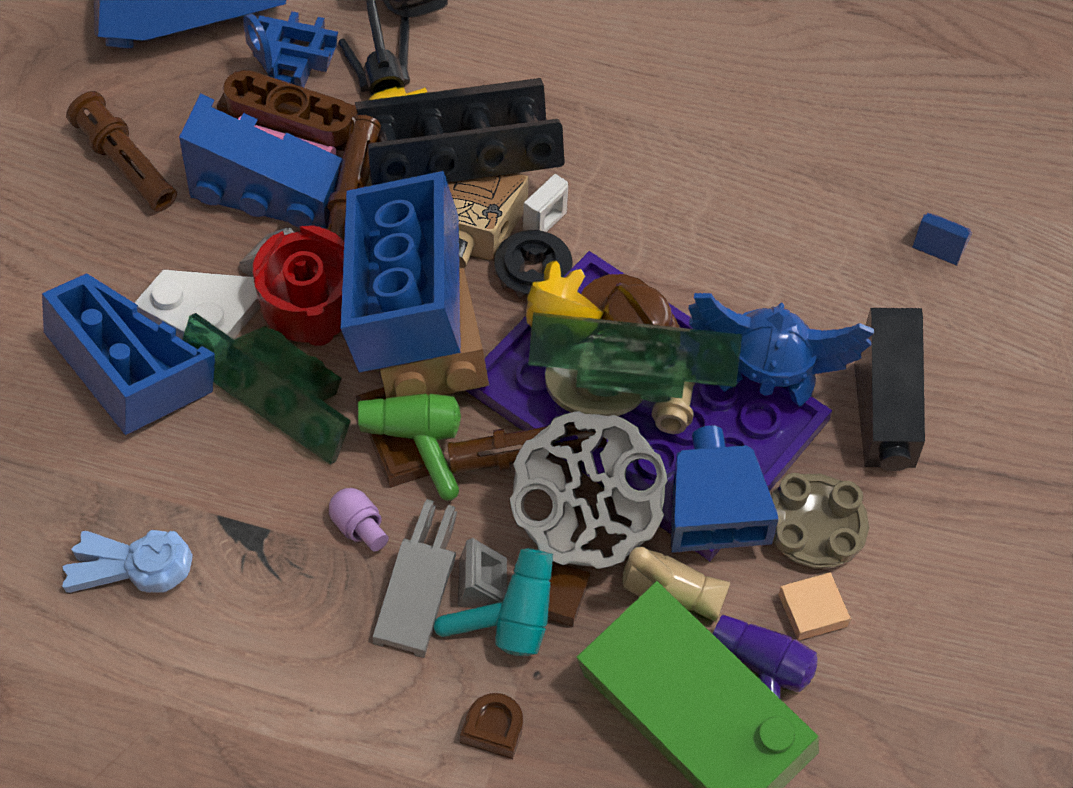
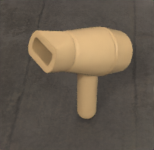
(684, 583)

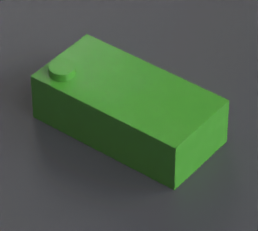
(696, 698)

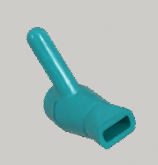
(522, 613)

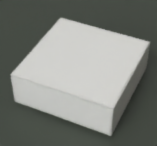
(546, 205)

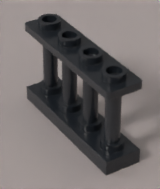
(464, 133)

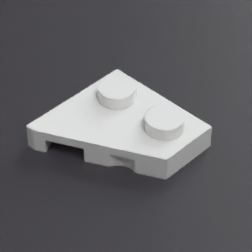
(218, 298)

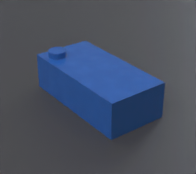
(401, 272)

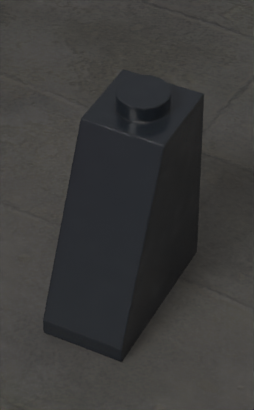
(892, 389)

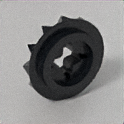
(531, 247)

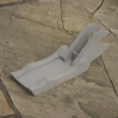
(417, 585)

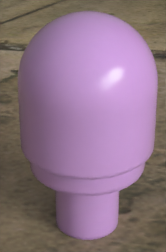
(357, 518)

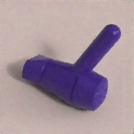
(769, 654)

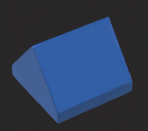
(942, 238)

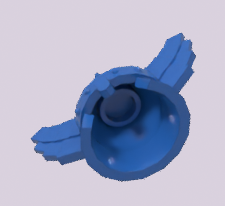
(780, 346)

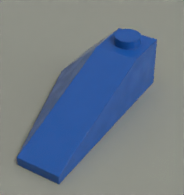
(146, 19)

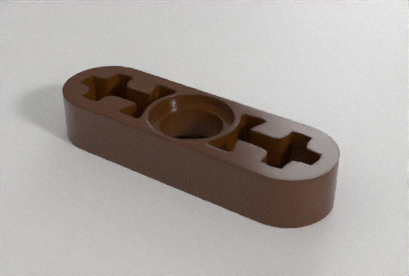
(275, 92)

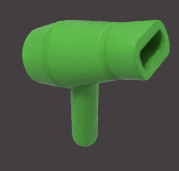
(425, 421)

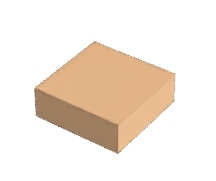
(814, 606)

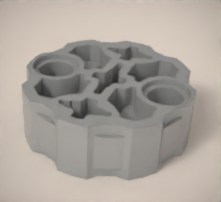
(537, 472)

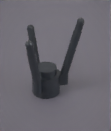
(382, 67)

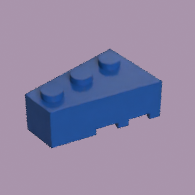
(255, 171)
(121, 355)

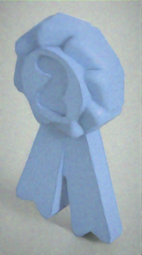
(151, 562)

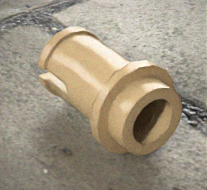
(675, 414)

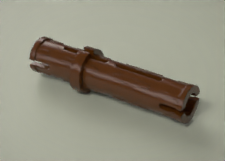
(354, 169)
(465, 454)

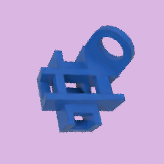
(265, 37)

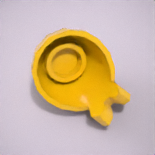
(560, 295)

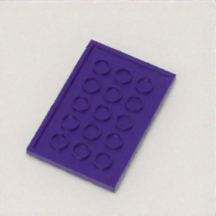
(767, 423)

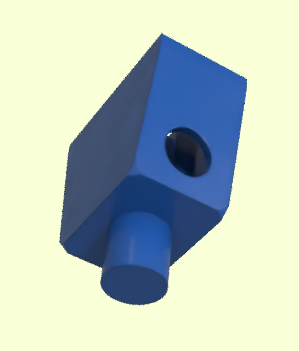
(719, 496)

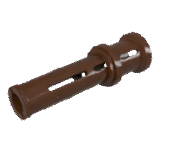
(154, 186)

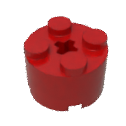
(301, 284)

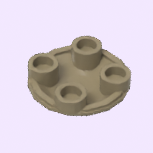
(819, 520)

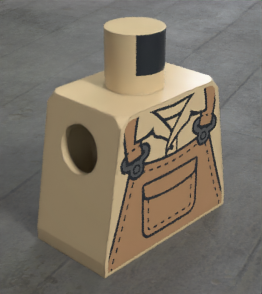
(487, 212)

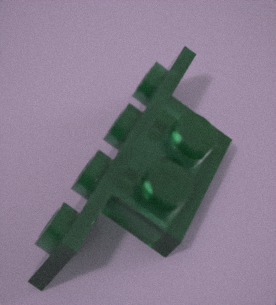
(634, 355)
(276, 383)

